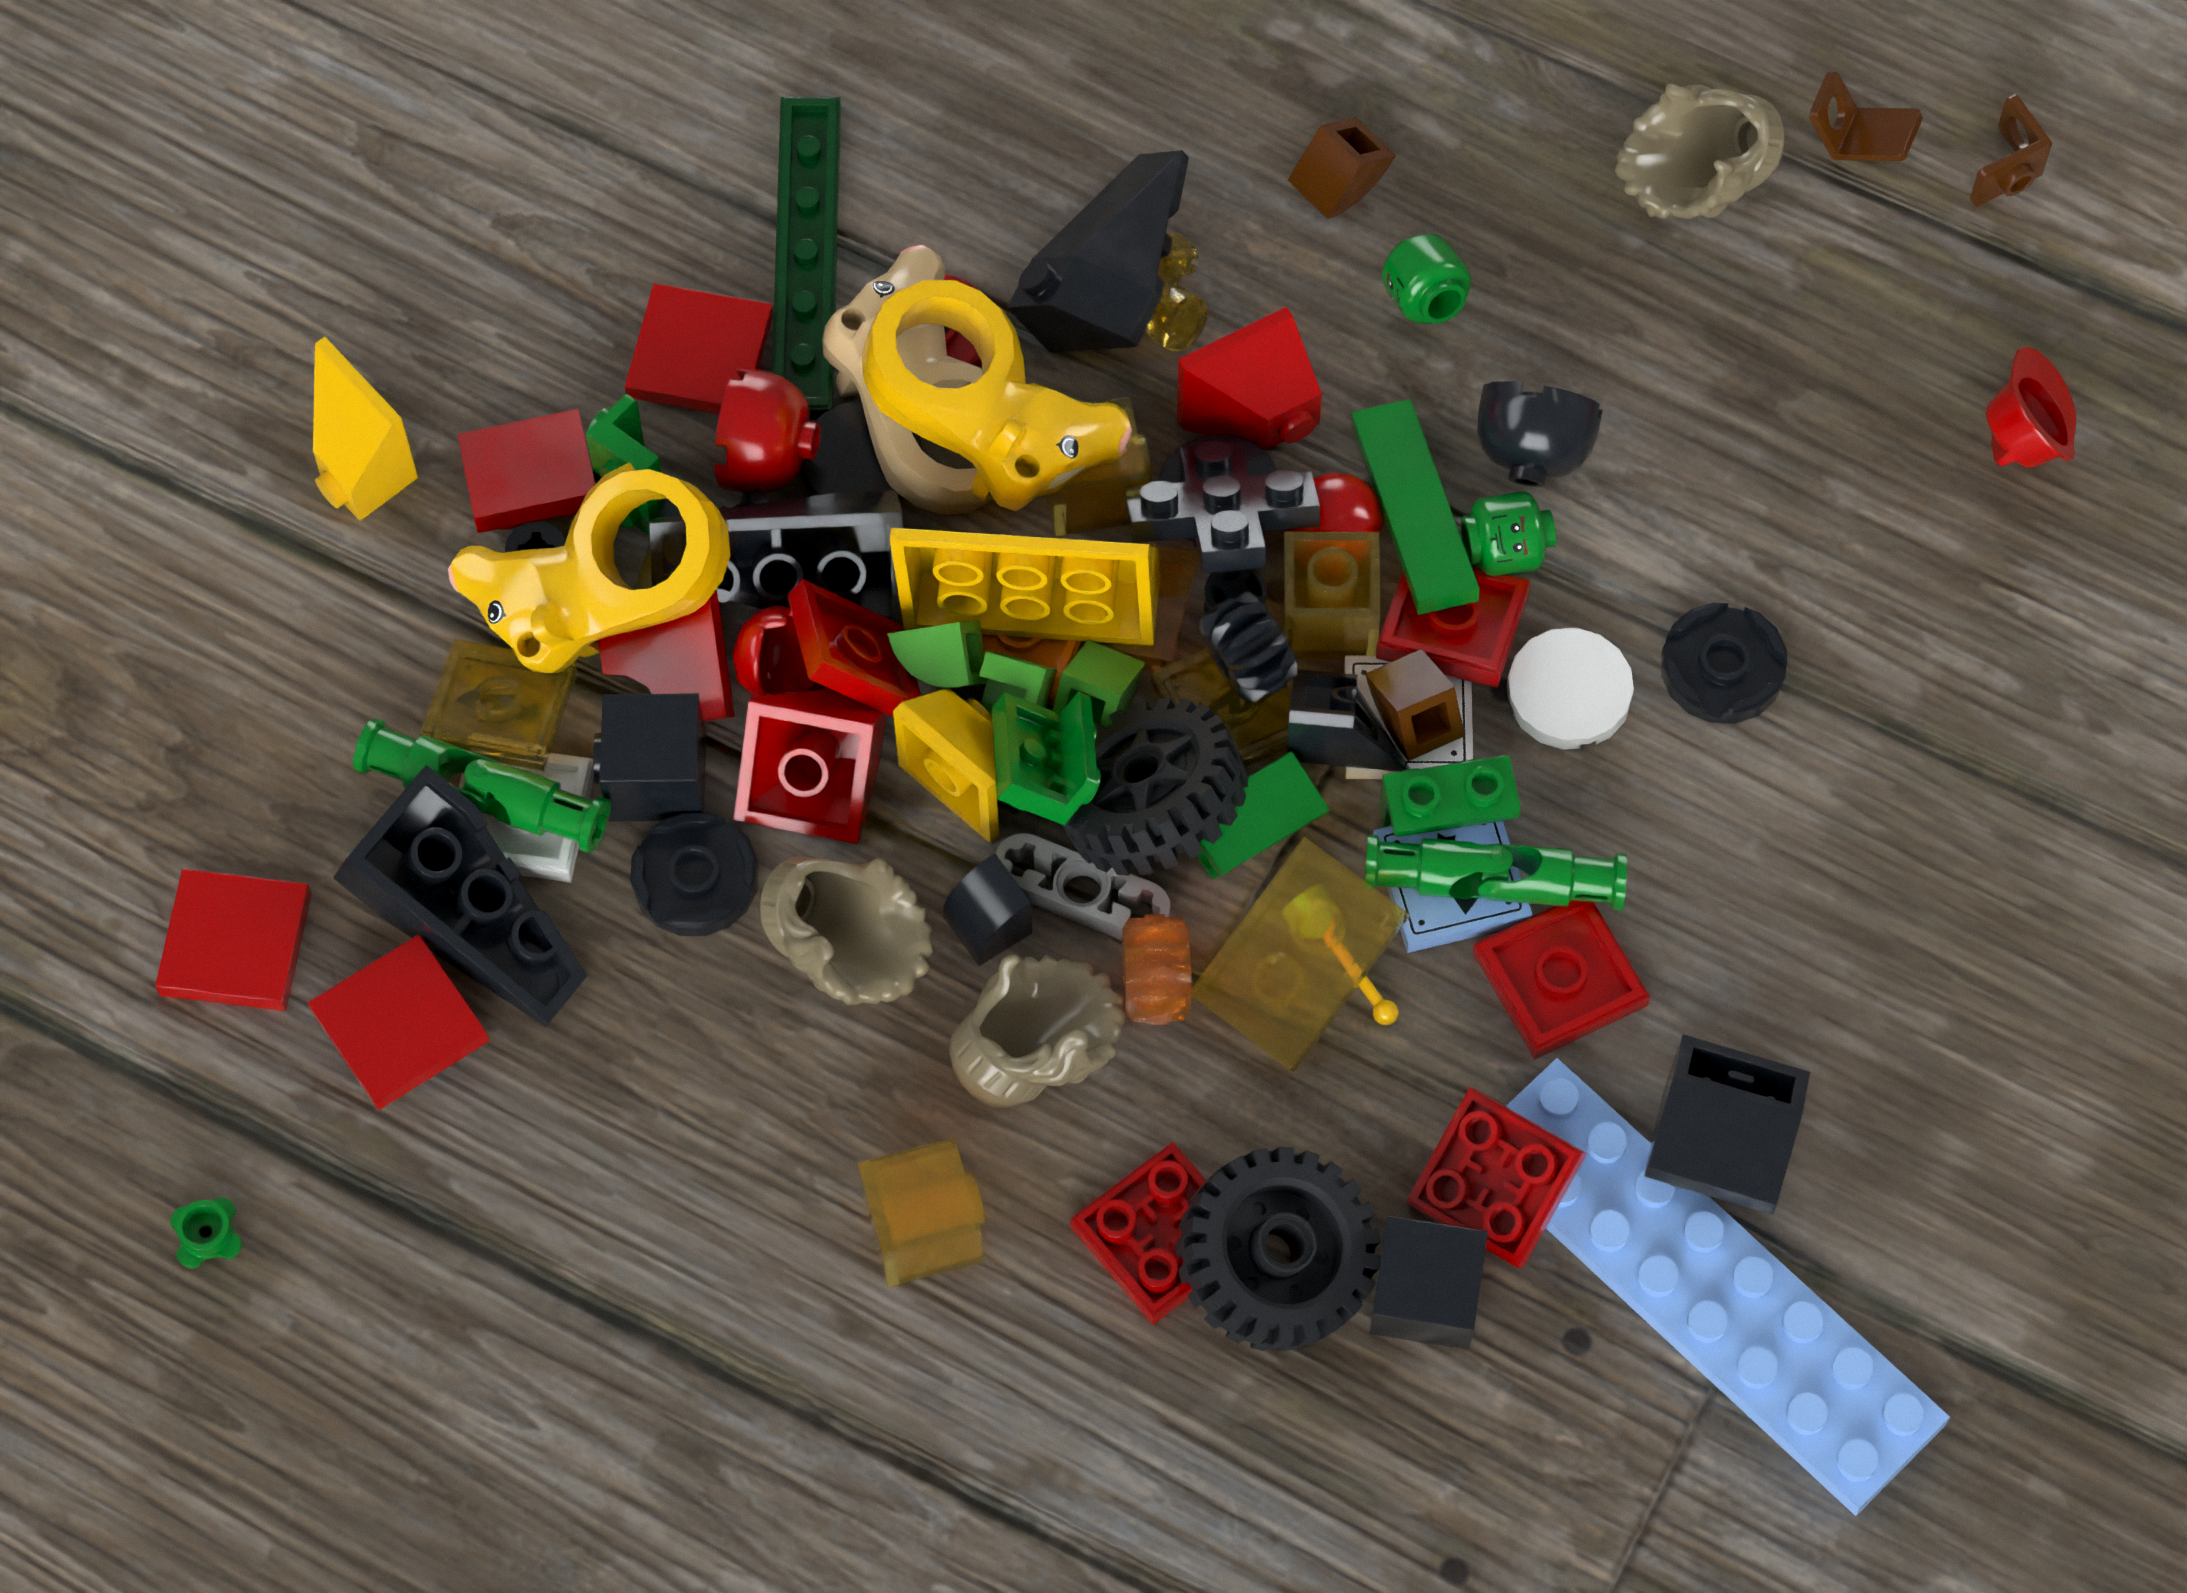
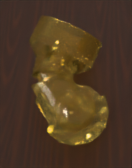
(1180, 312)

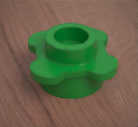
(192, 1219)

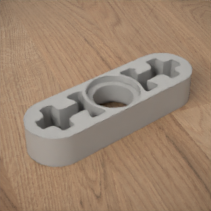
(1046, 854)

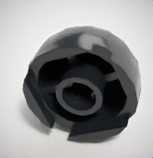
(1536, 431)

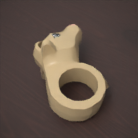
(925, 356)

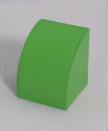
(942, 653)
(1104, 676)

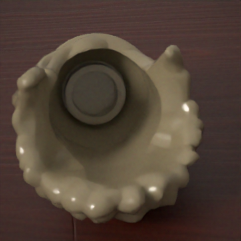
(1700, 151)
(847, 927)
(1036, 1030)

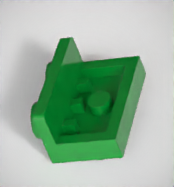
(617, 439)
(1044, 756)
(1449, 796)

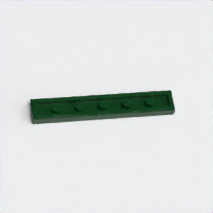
(806, 245)

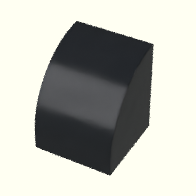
(988, 910)

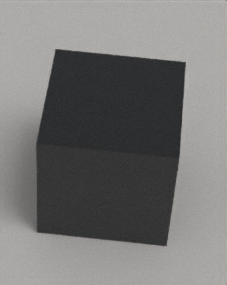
(651, 755)
(1428, 1282)

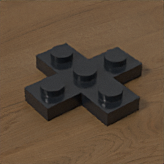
(1222, 506)

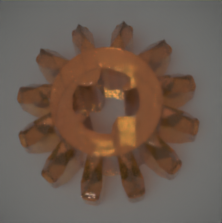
(1156, 969)

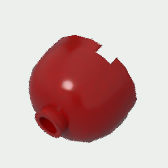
(764, 432)

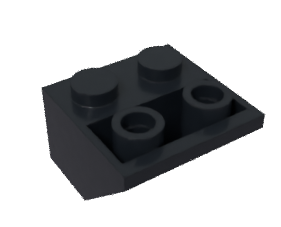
(1727, 1124)

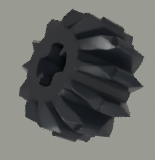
(1248, 647)

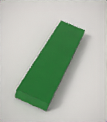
(1414, 507)

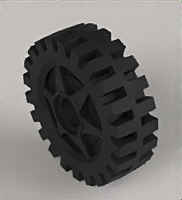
(1160, 789)
(1240, 1280)

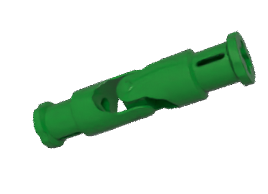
(498, 790)
(1482, 871)

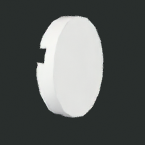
(1570, 688)

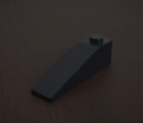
(1101, 270)
(823, 538)
(445, 878)

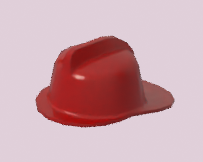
(2032, 414)

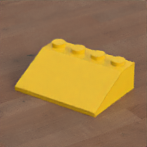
(1028, 585)

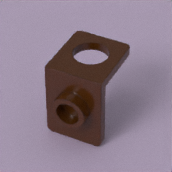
(1862, 132)
(2017, 170)

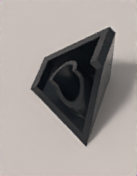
(1336, 725)

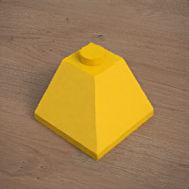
(356, 437)
(951, 754)

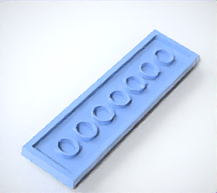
(1729, 1303)

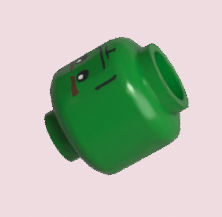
(1426, 279)
(1507, 534)

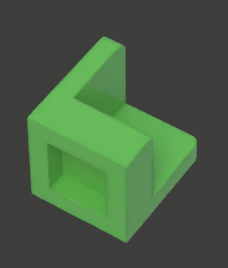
(1016, 677)

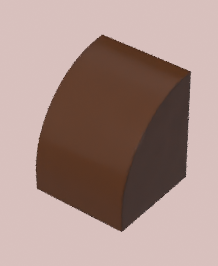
(1340, 166)
(1416, 704)

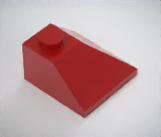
(1251, 385)
(809, 763)

